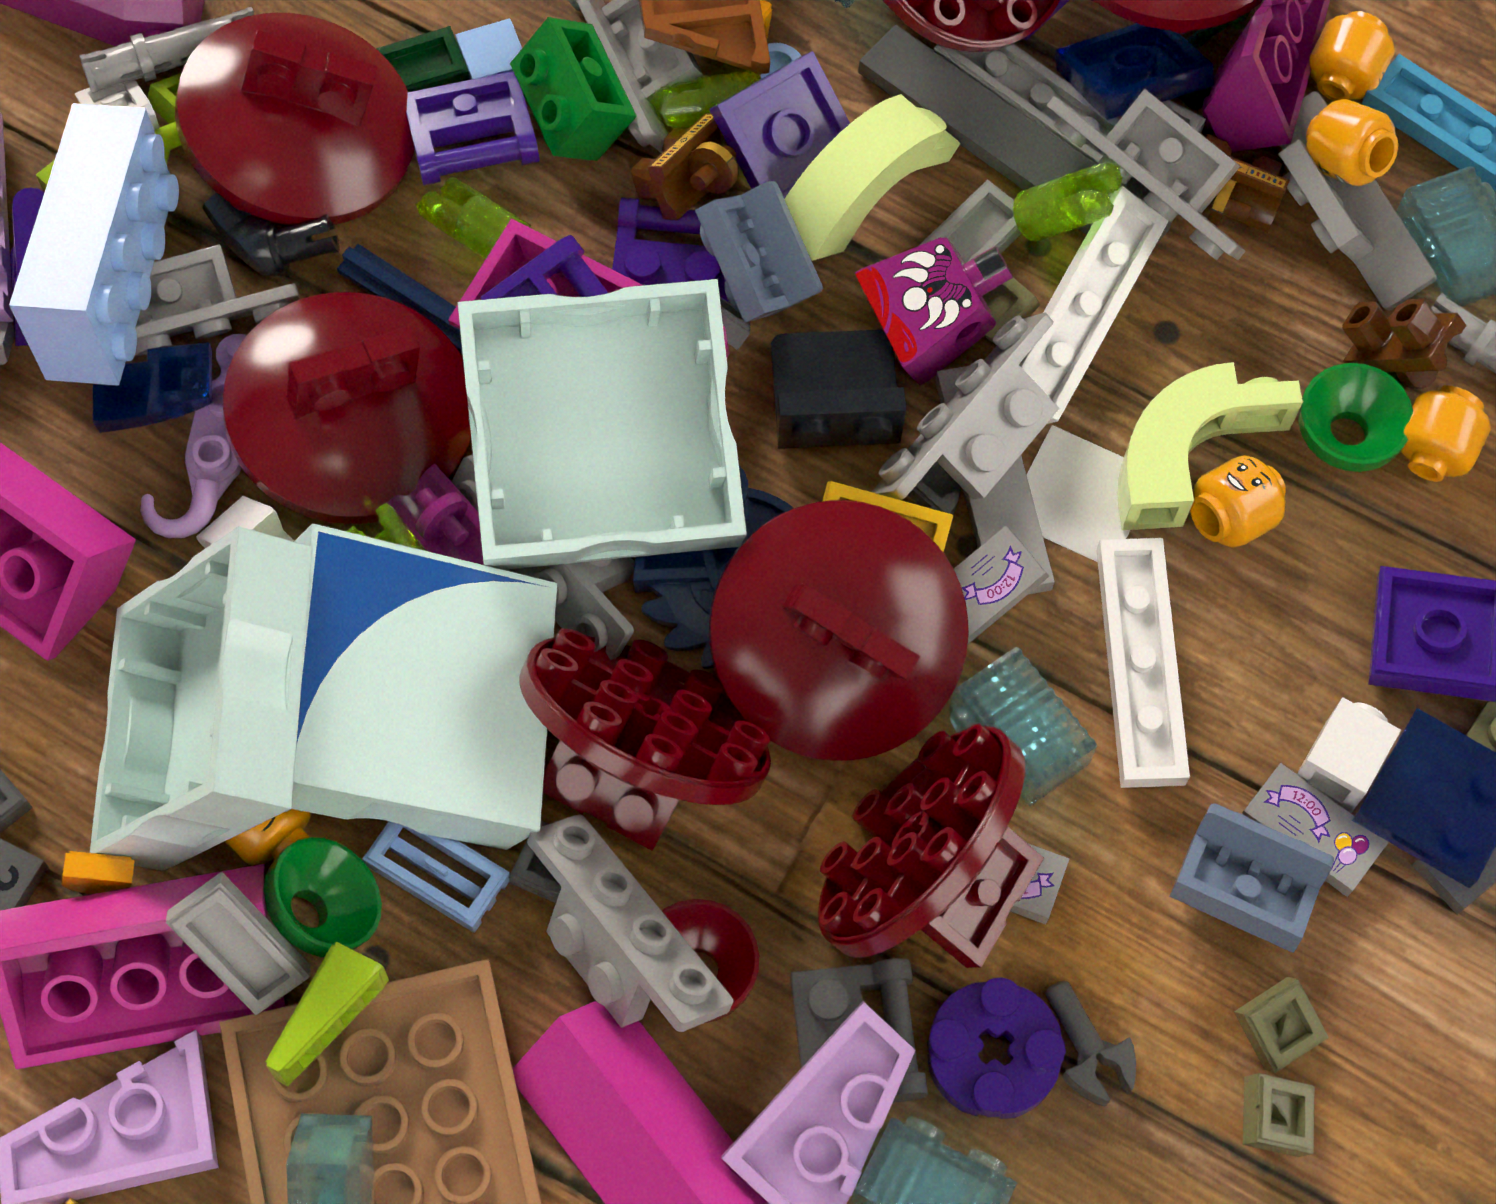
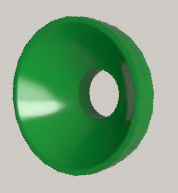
(1365, 397)
(334, 884)

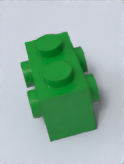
(572, 89)

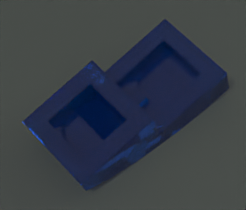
(157, 390)

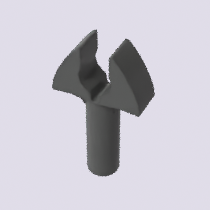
(1090, 1047)

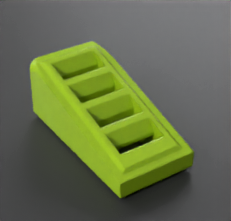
(330, 1003)

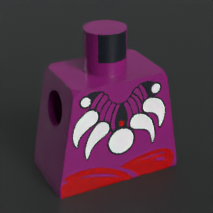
(933, 302)

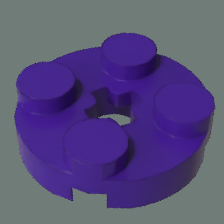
(991, 1088)

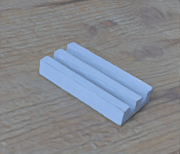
(482, 898)

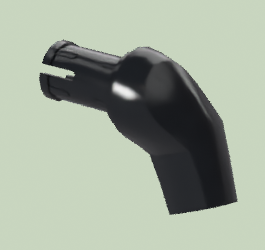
(264, 244)

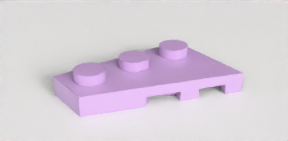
(826, 1118)
(123, 1136)

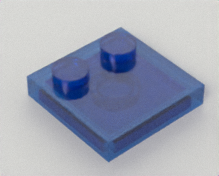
(1124, 62)
(1436, 799)

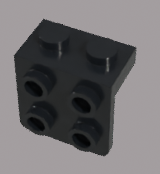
(836, 389)

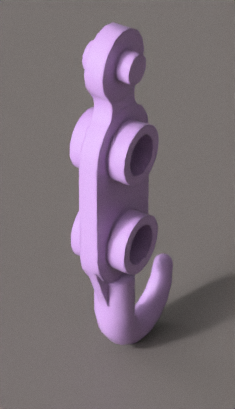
(207, 458)

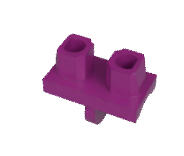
(441, 517)

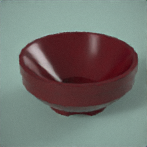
(725, 938)

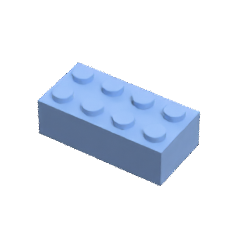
(95, 245)

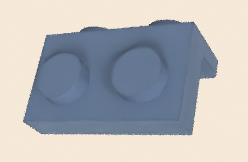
(758, 252)
(1252, 877)

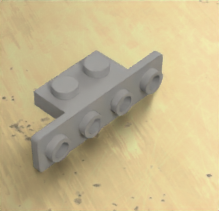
(638, 62)
(1167, 158)
(1356, 220)
(199, 296)
(983, 423)
(579, 585)
(620, 935)

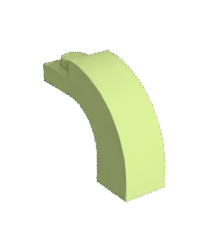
(861, 167)
(1194, 408)

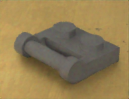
(830, 995)

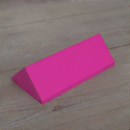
(627, 1114)

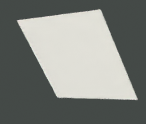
(1076, 492)

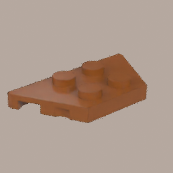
(710, 28)

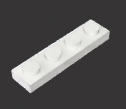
(1092, 295)
(1142, 663)

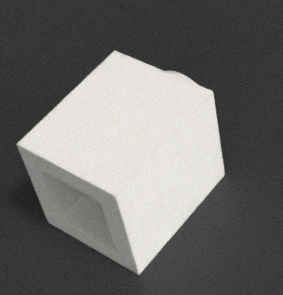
(1349, 752)

